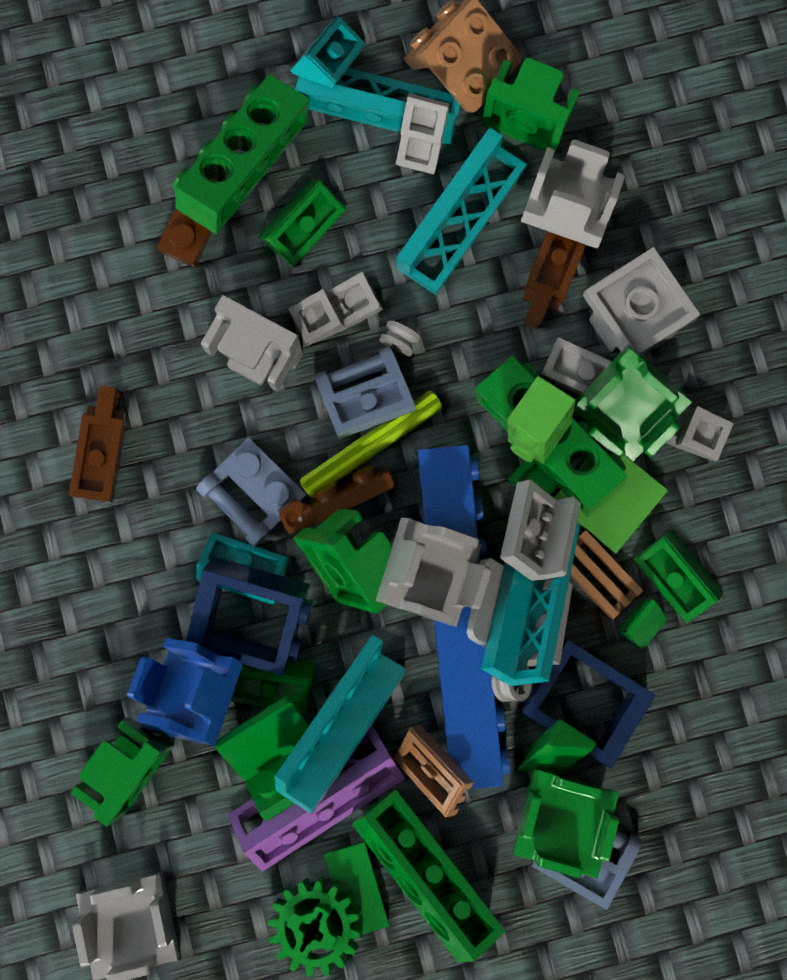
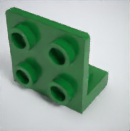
(260, 749)

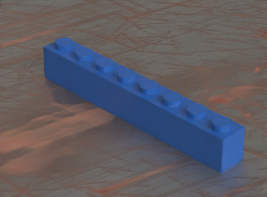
(465, 689)

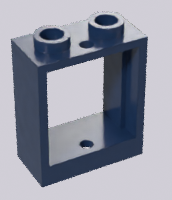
(260, 583)
(624, 720)

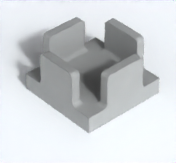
(573, 194)
(639, 305)
(252, 343)
(433, 572)
(125, 928)

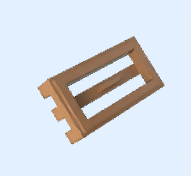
(623, 600)
(435, 765)

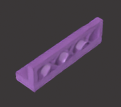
(292, 828)

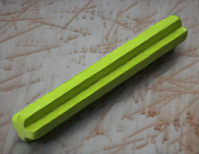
(370, 445)

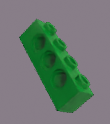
(216, 201)
(592, 487)
(428, 878)

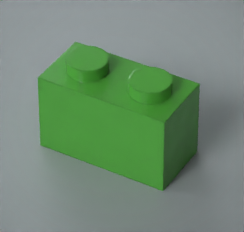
(539, 421)

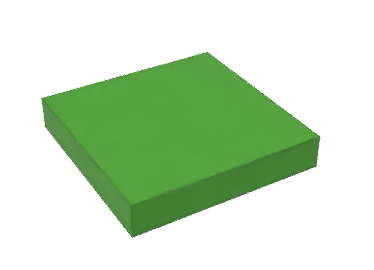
(623, 511)

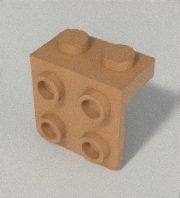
(463, 51)

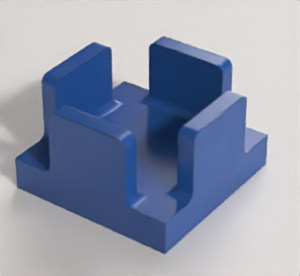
(186, 693)

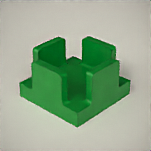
(527, 107)
(632, 406)
(346, 569)
(120, 771)
(567, 824)

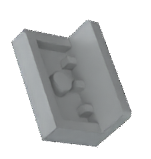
(539, 532)

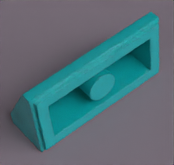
(329, 54)
(244, 554)

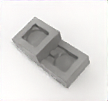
(422, 133)
(335, 309)
(701, 433)

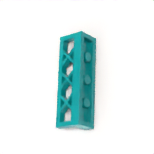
(372, 108)
(449, 203)
(513, 624)
(339, 727)

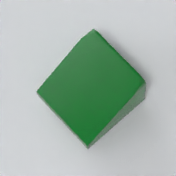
(643, 623)

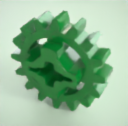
(330, 934)

